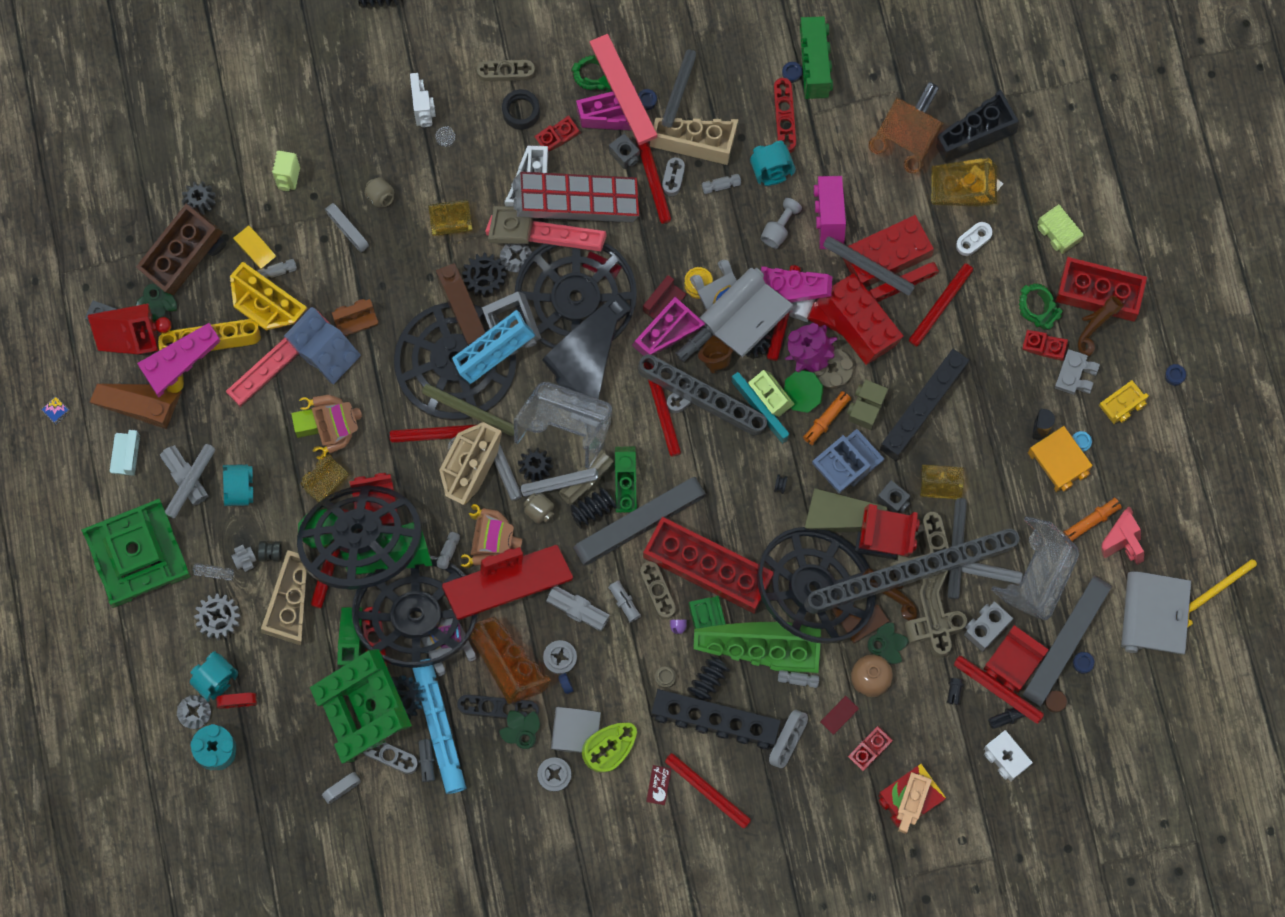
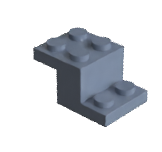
(322, 345)
(848, 461)

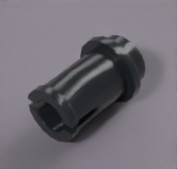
(955, 690)

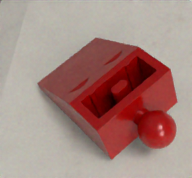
(126, 329)

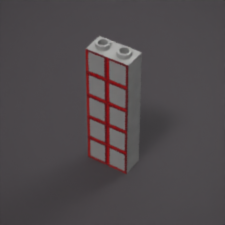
(576, 197)

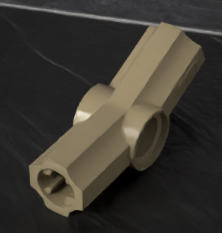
(573, 493)

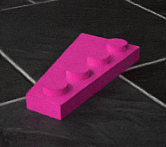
(798, 285)
(172, 361)

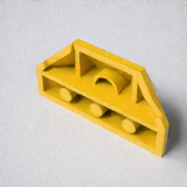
(263, 300)

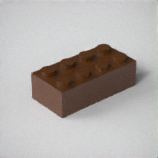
(179, 249)

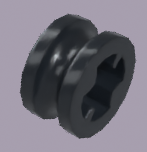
(780, 484)

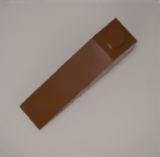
(460, 302)

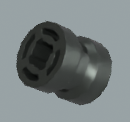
(270, 551)

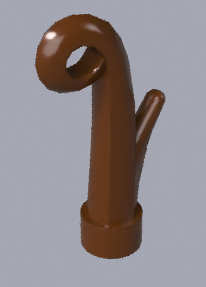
(1111, 307)
(899, 597)

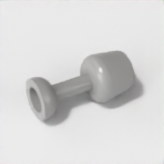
(775, 232)

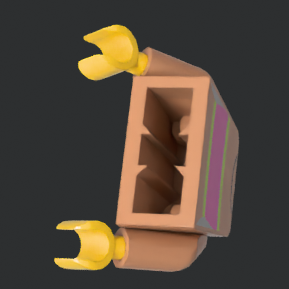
(334, 422)
(491, 536)

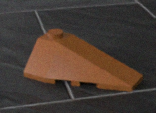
(137, 402)

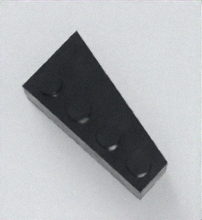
(978, 129)

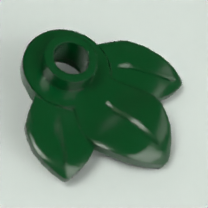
(157, 304)
(890, 643)
(518, 726)

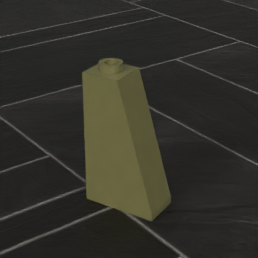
(836, 512)

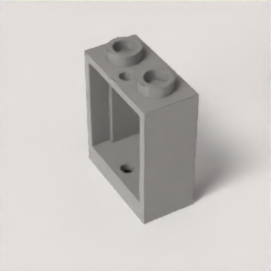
(506, 303)

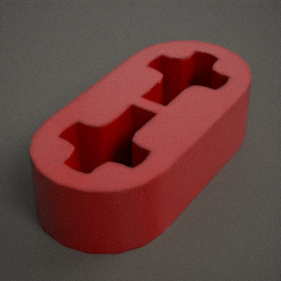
(236, 700)

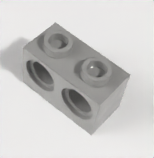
(991, 629)

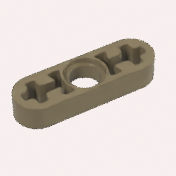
(510, 77)
(657, 574)

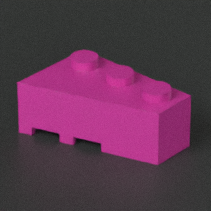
(601, 112)
(668, 328)

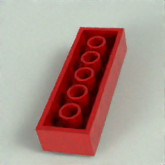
(706, 564)

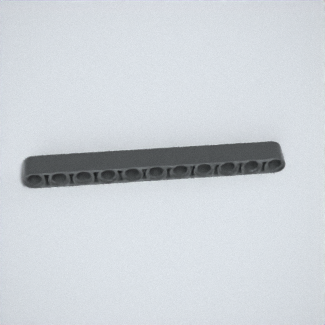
(919, 564)

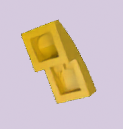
(254, 247)

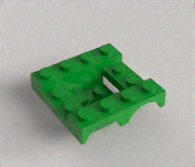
(156, 542)
(362, 681)

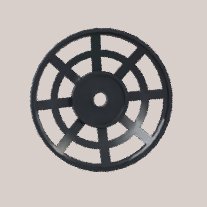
(571, 283)
(443, 368)
(362, 542)
(812, 575)
(412, 627)

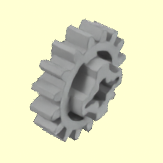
(214, 625)

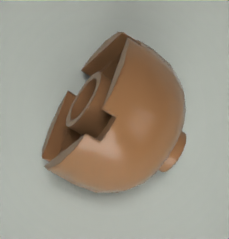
(871, 675)

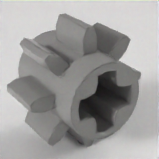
(243, 558)

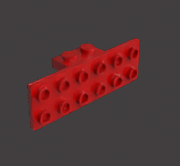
(506, 579)

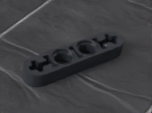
(498, 704)

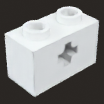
(1004, 745)

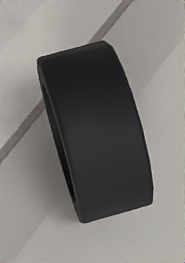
(517, 95)

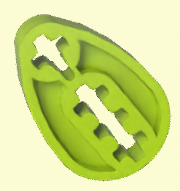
(613, 757)

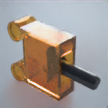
(910, 128)

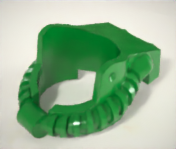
(601, 83)
(1050, 310)

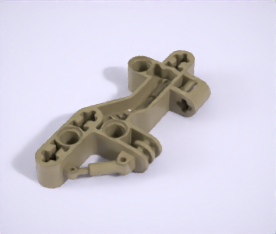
(933, 621)

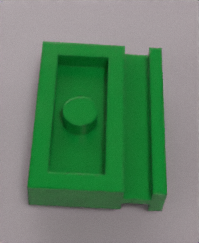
(706, 612)

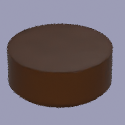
(1055, 701)

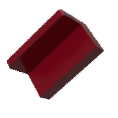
(662, 297)

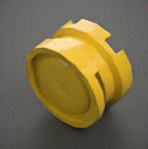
(705, 275)

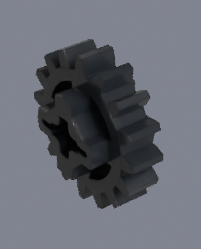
(479, 268)
(412, 697)

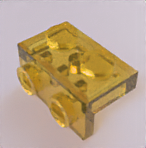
(450, 217)
(323, 478)
(942, 481)

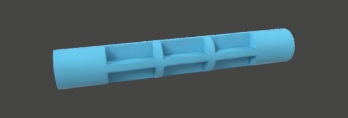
(439, 729)

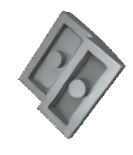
(573, 728)

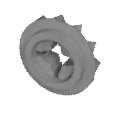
(506, 255)
(554, 649)
(192, 721)
(544, 774)

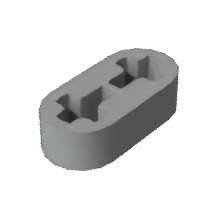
(677, 178)
(683, 403)
(341, 788)

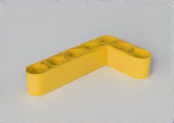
(240, 338)

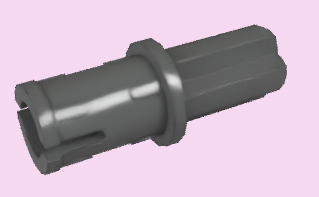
(693, 344)
(426, 760)

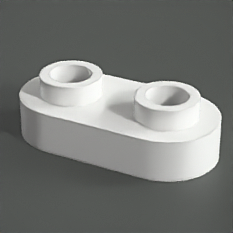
(973, 239)

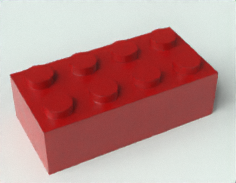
(893, 249)
(1091, 285)
(860, 319)

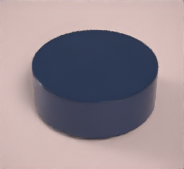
(792, 71)
(648, 99)
(1175, 374)
(1083, 662)
(565, 683)

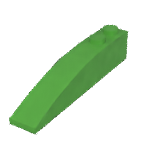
(762, 644)

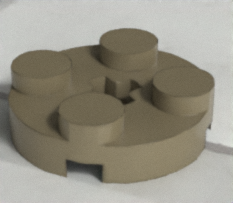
(842, 376)

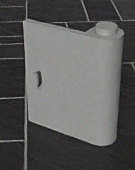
(746, 312)
(1151, 613)

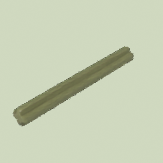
(468, 409)

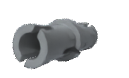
(624, 601)

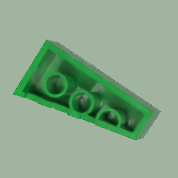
(815, 57)
(421, 557)

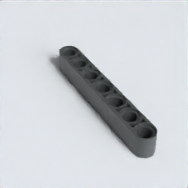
(712, 395)
(639, 521)
(1067, 640)

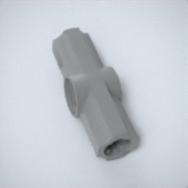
(179, 470)
(578, 608)

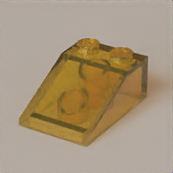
(965, 183)

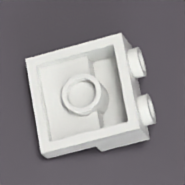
(423, 105)

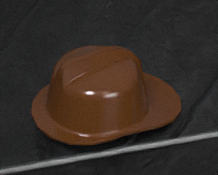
(715, 354)

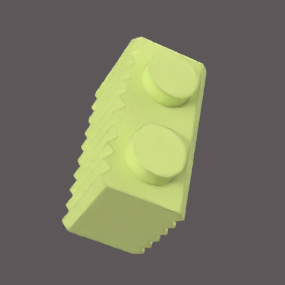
(286, 170)
(1060, 229)

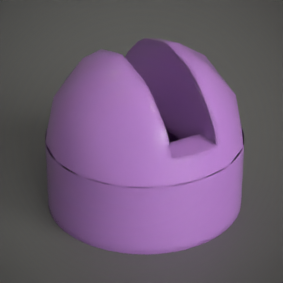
(678, 626)

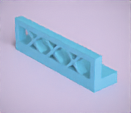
(494, 350)

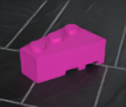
(830, 209)

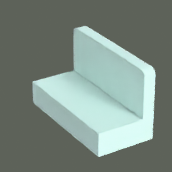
(125, 453)

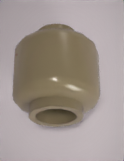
(379, 192)
(539, 508)

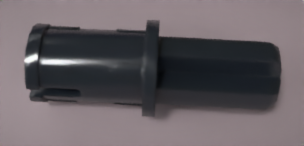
(1008, 716)

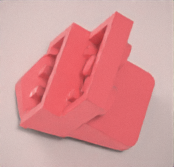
(1124, 535)

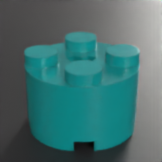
(772, 163)
(236, 485)
(213, 676)
(202, 744)

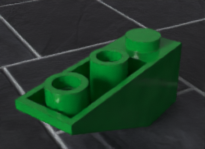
(625, 478)
(348, 643)

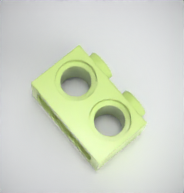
(771, 393)

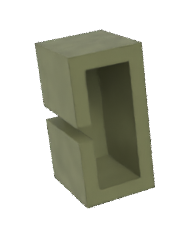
(867, 405)

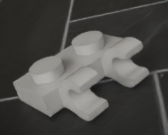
(1071, 371)

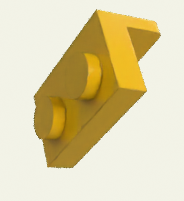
(1123, 402)

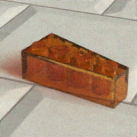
(507, 661)

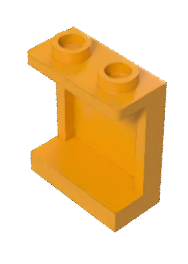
(1061, 459)

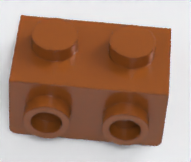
(355, 317)

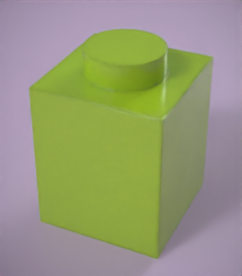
(304, 423)

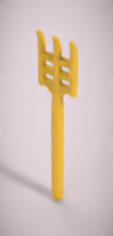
(1220, 586)

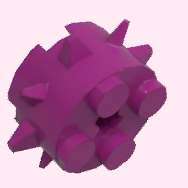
(810, 347)

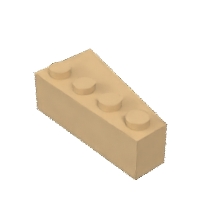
(697, 138)
(286, 606)

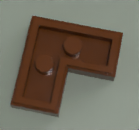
(876, 620)

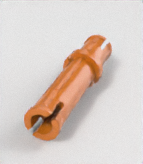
(821, 424)
(1100, 514)

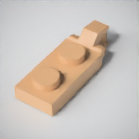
(912, 801)

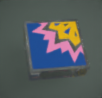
(55, 410)

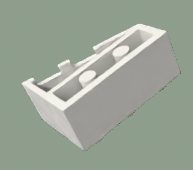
(534, 160)

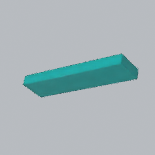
(758, 405)

